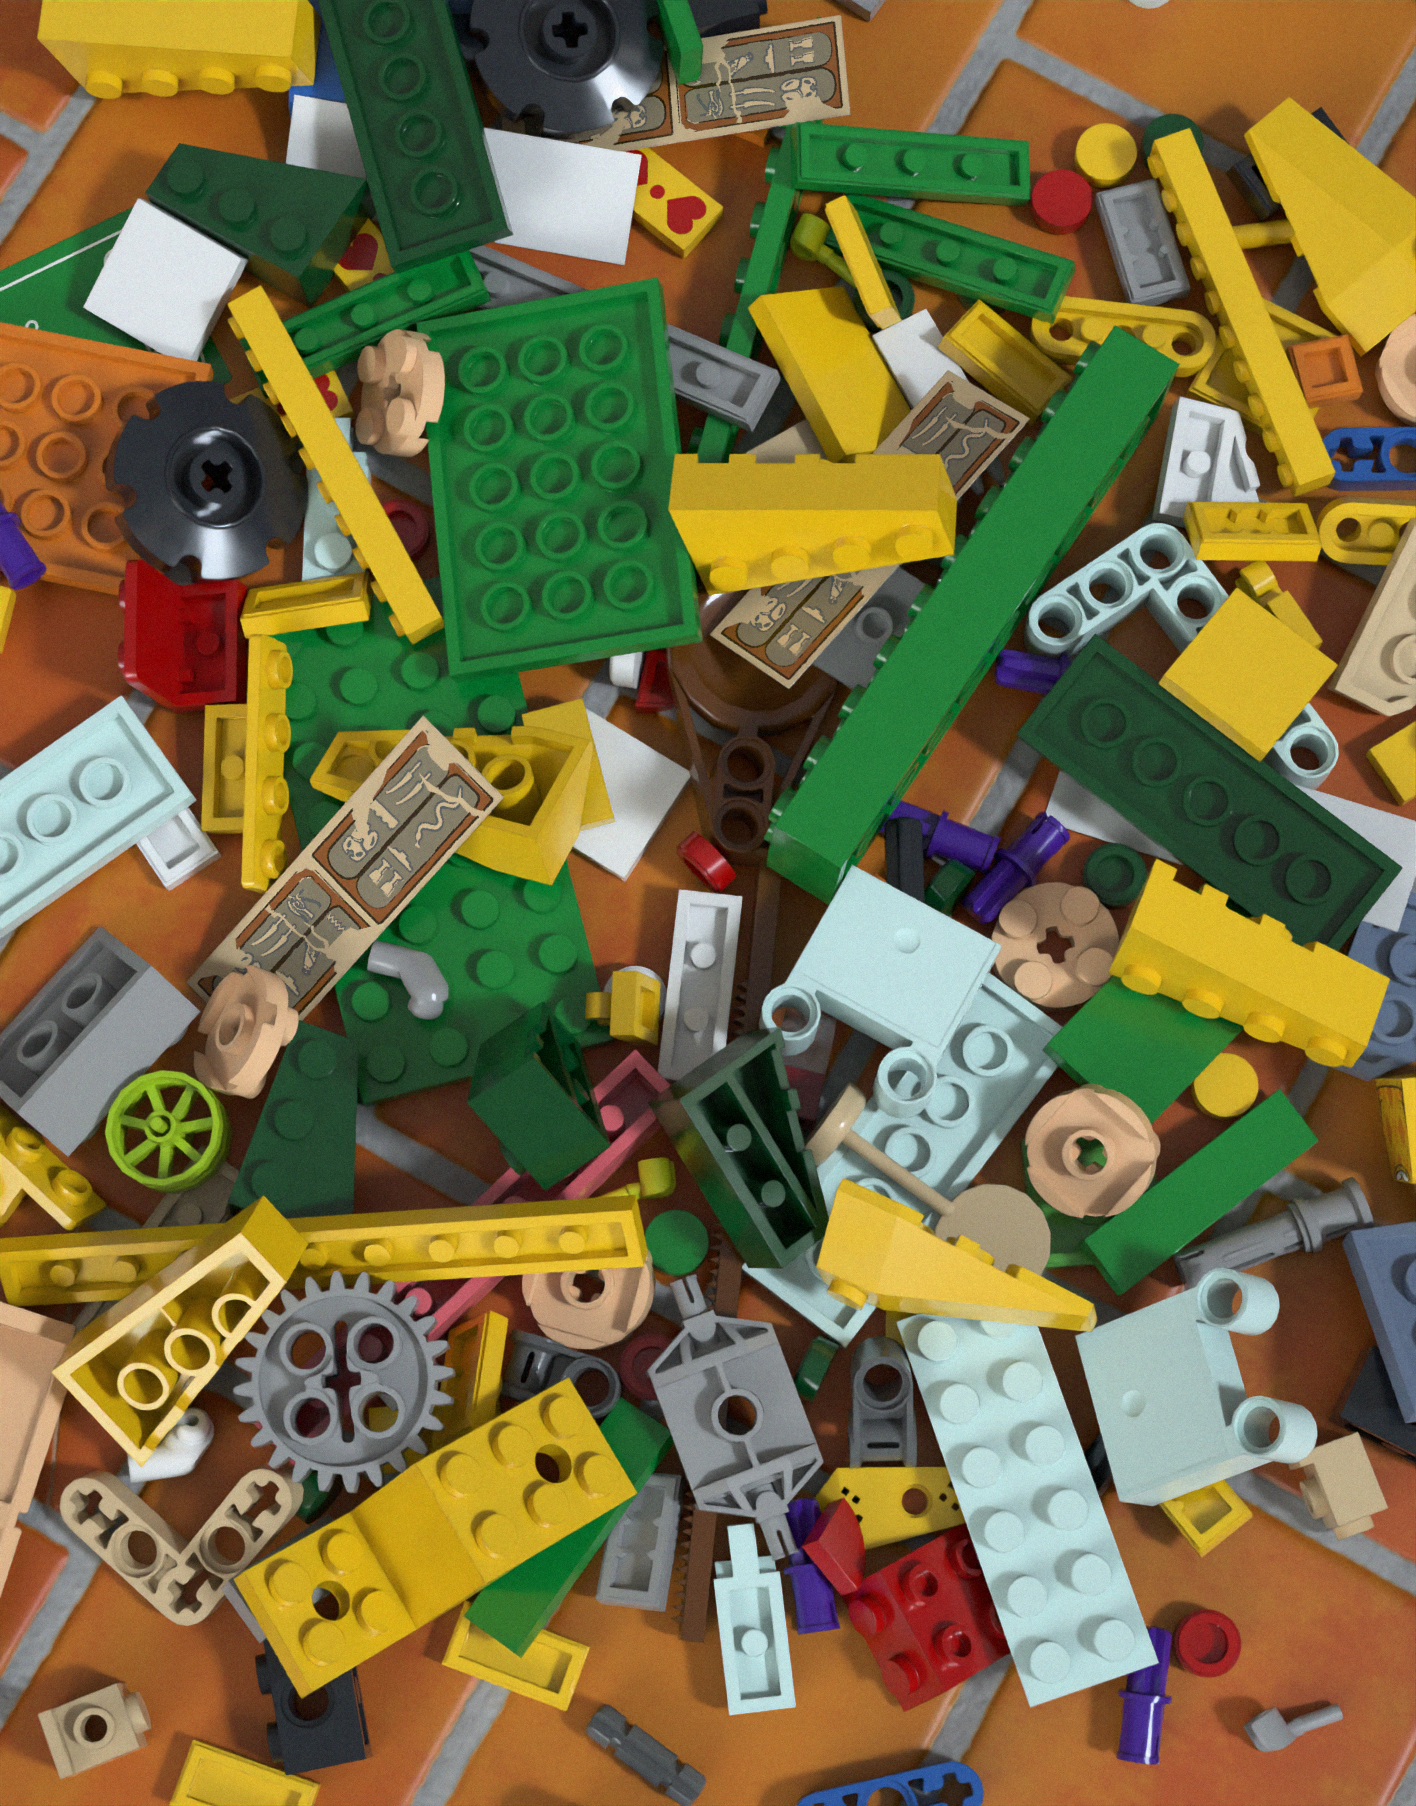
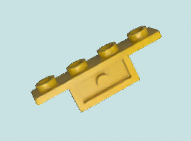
(246, 765)
(34, 1170)

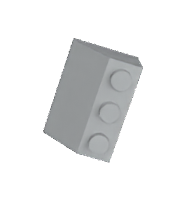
(88, 1039)

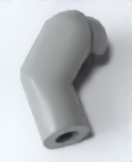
(418, 974)

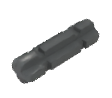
(646, 1755)

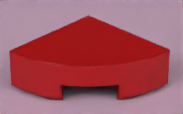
(654, 685)
(838, 1546)

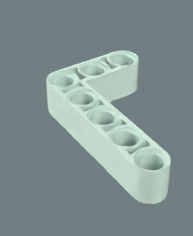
(1160, 592)

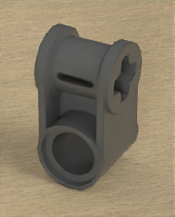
(550, 1366)
(881, 1415)

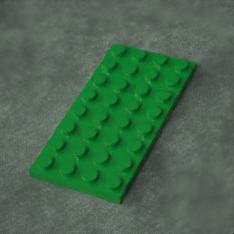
(491, 933)

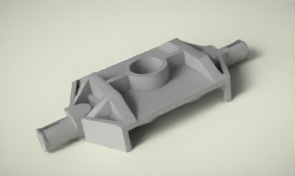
(730, 1472)

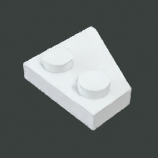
(1203, 460)

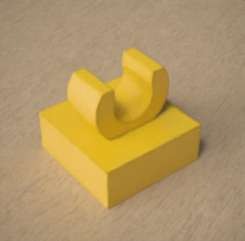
(629, 1009)

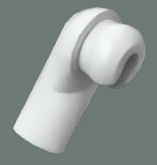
(179, 1450)

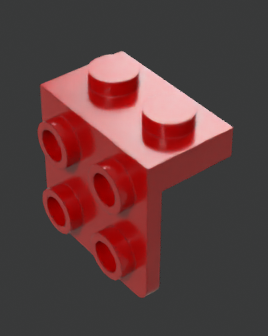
(182, 639)
(929, 1619)

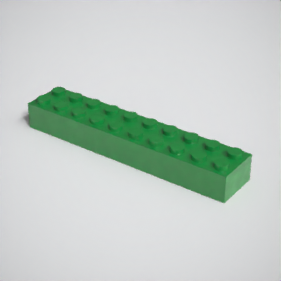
(968, 614)

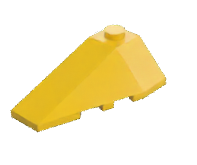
(1345, 221)
(534, 770)
(893, 1261)

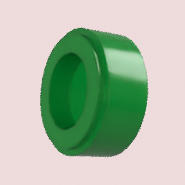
(677, 1243)

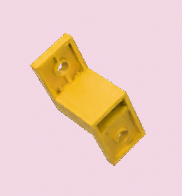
(435, 1536)

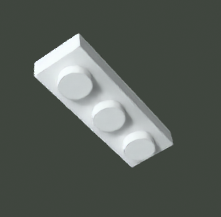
(699, 981)

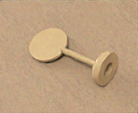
(990, 1214)

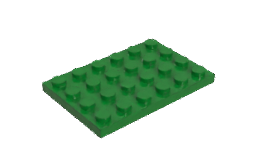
(558, 483)

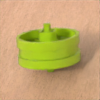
(168, 1131)

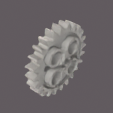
(283, 1388)

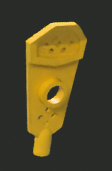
(881, 1501)

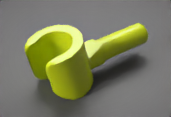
(808, 245)
(655, 1178)

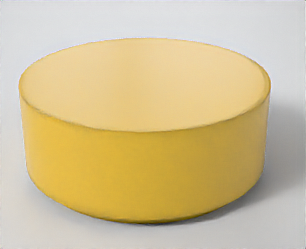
(1105, 155)
(1225, 1087)

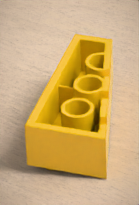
(182, 44)
(809, 517)
(1247, 971)
(171, 1335)

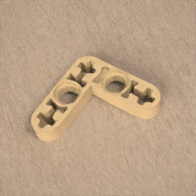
(176, 1558)

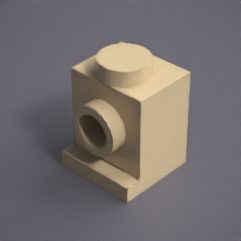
(1341, 1486)
(66, 1733)

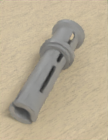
(1302, 1226)

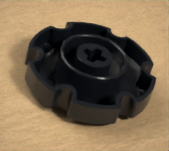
(561, 86)
(160, 475)

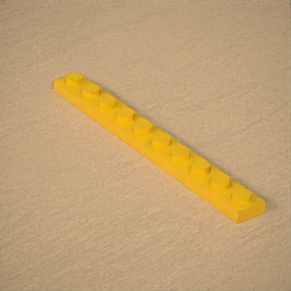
(383, 1244)

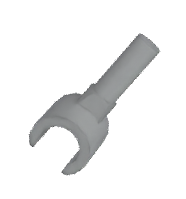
(1272, 1733)

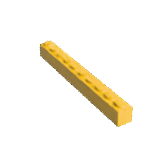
(1241, 312)
(336, 464)

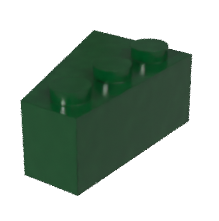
(275, 214)
(538, 1097)
(306, 1131)
(746, 1148)

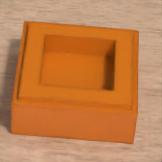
(1325, 371)

